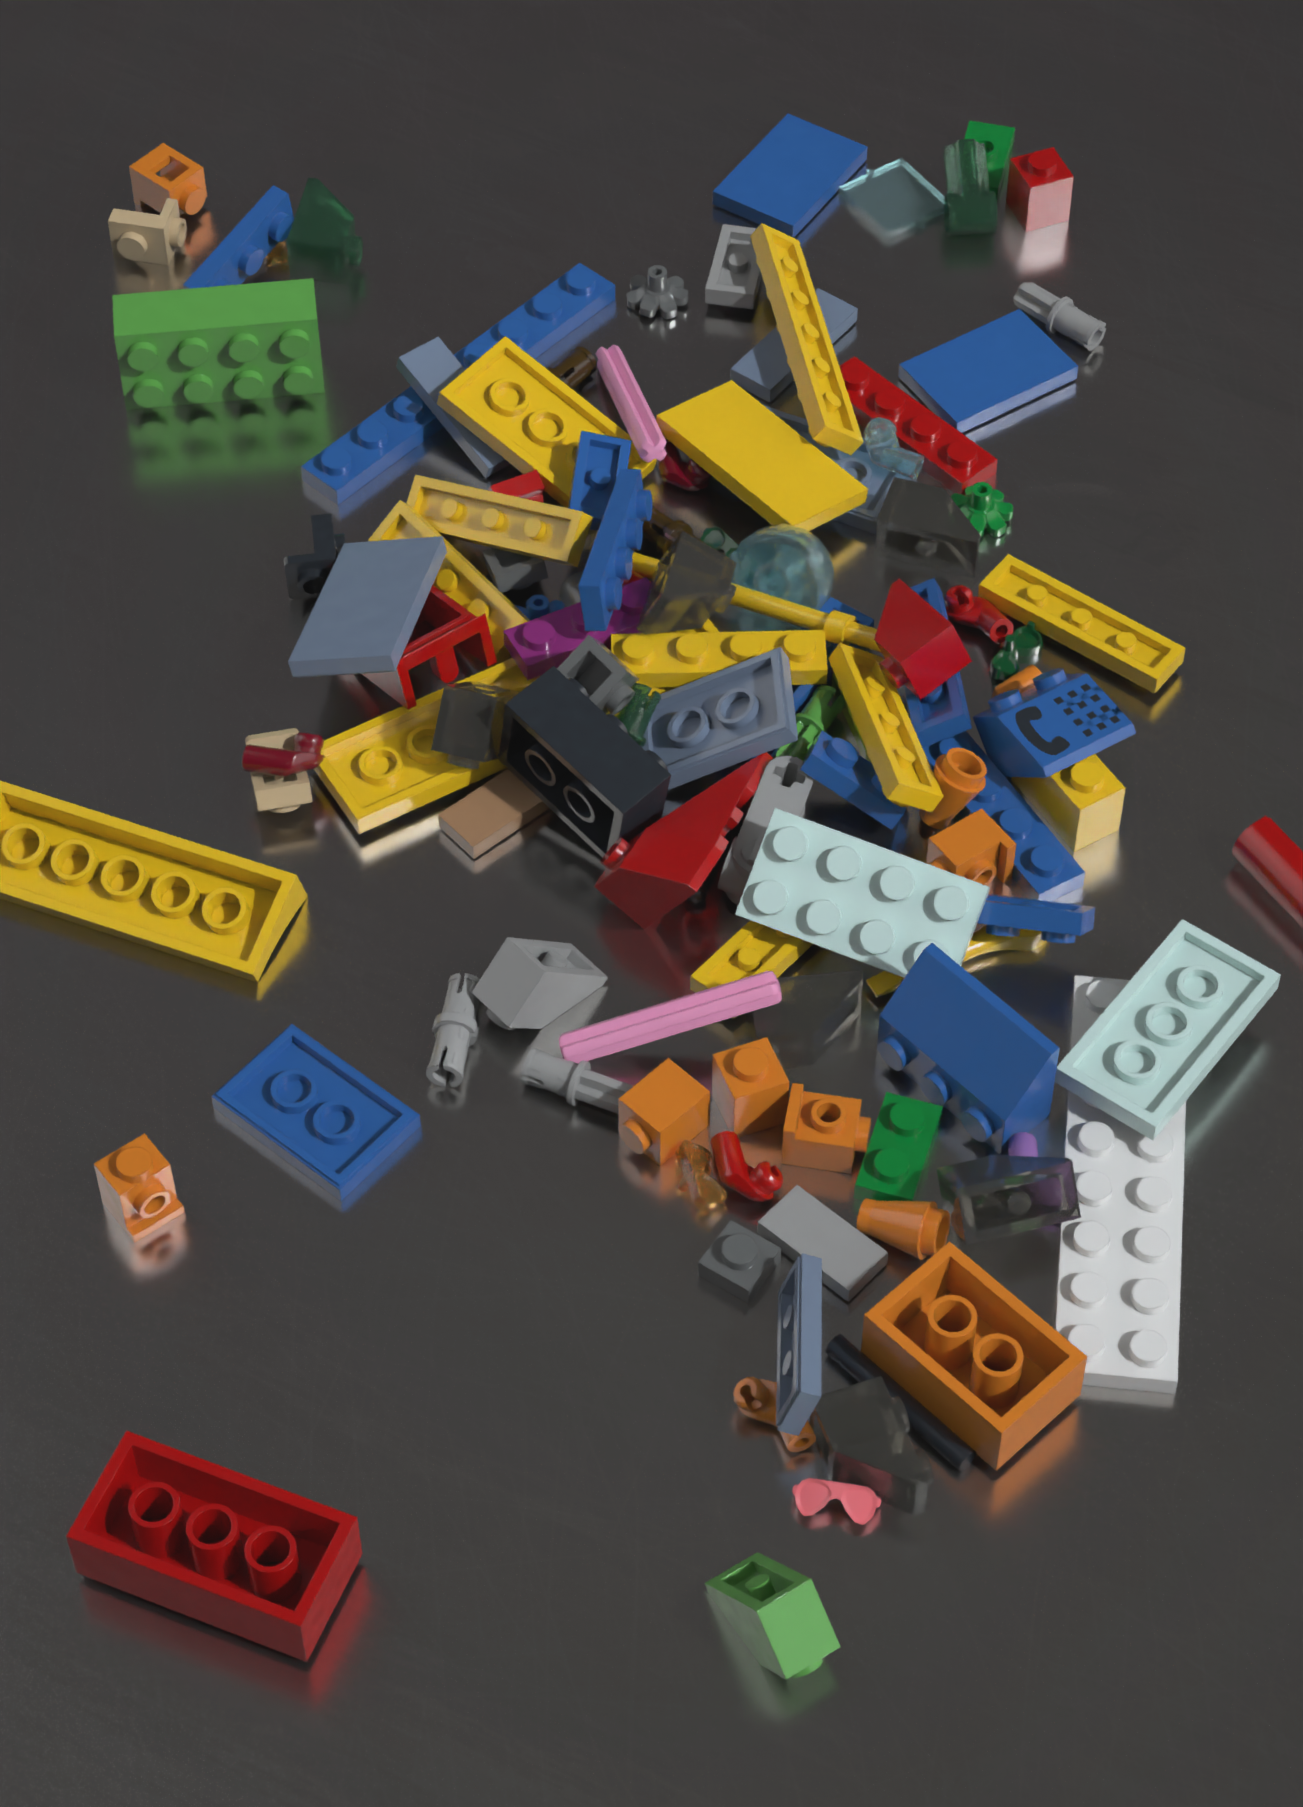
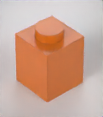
(750, 1087)
(663, 1112)

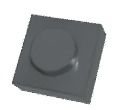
(513, 570)
(739, 1261)

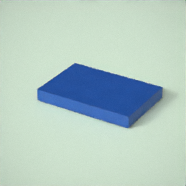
(790, 175)
(988, 371)
(316, 1111)

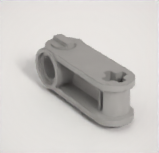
(780, 787)

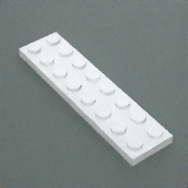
(1125, 1251)

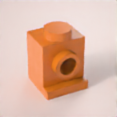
(178, 179)
(974, 849)
(823, 1131)
(138, 1187)

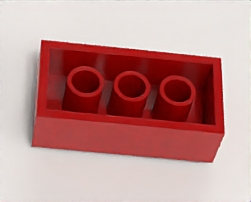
(215, 1545)

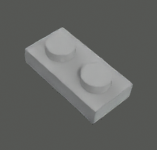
(734, 270)

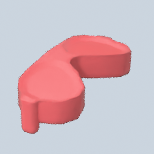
(858, 1500)

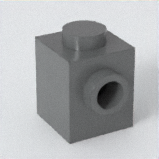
(601, 675)

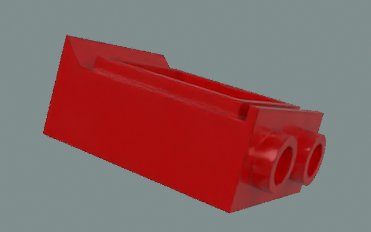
(453, 627)

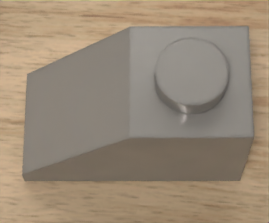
(535, 982)

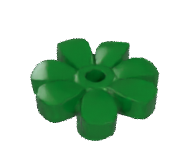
(985, 508)

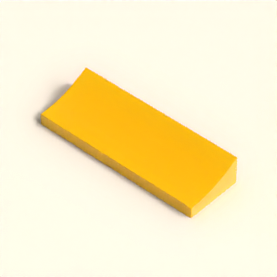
(142, 883)

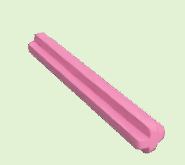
(631, 404)
(671, 1017)

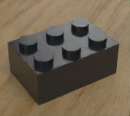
(582, 762)

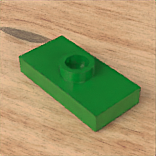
(998, 146)

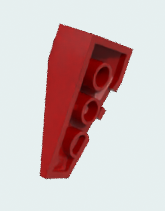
(679, 850)

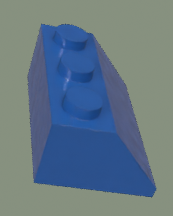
(968, 1050)

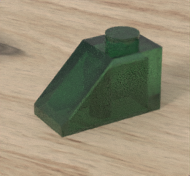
(323, 237)

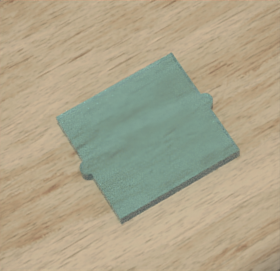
(894, 198)

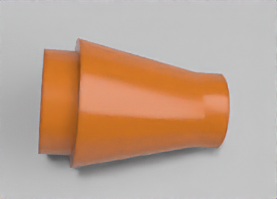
(960, 779)
(907, 1225)

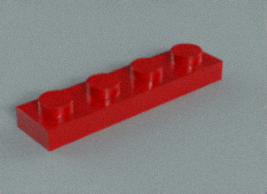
(947, 452)

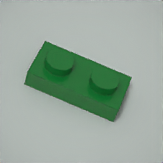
(898, 1149)

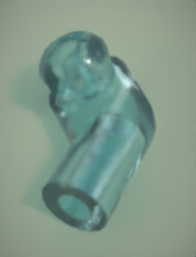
(886, 452)

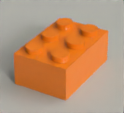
(973, 1354)

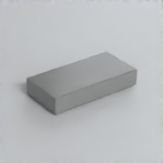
(809, 1227)

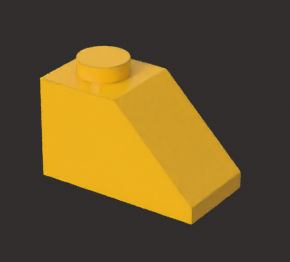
(1078, 802)

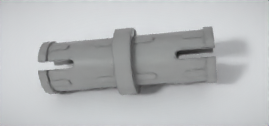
(454, 1031)

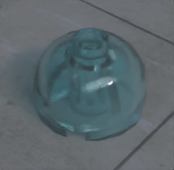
(787, 565)

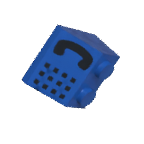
(1050, 725)

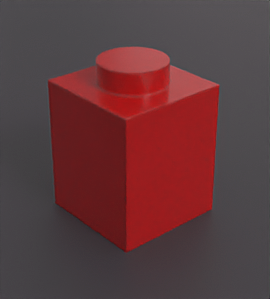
(1039, 189)

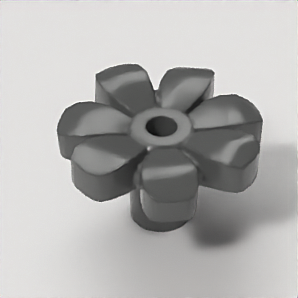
(657, 293)

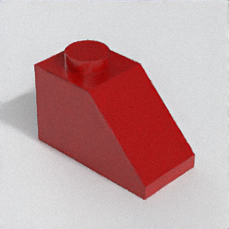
(917, 643)

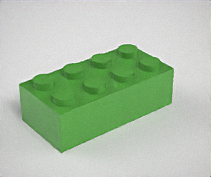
(218, 343)

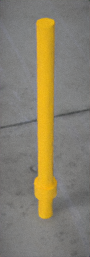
(837, 625)

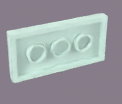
(858, 896)
(1167, 1029)

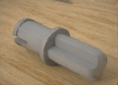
(1060, 315)
(572, 1080)

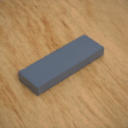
(765, 366)
(428, 372)
(799, 1344)

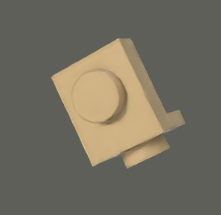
(146, 235)
(277, 792)

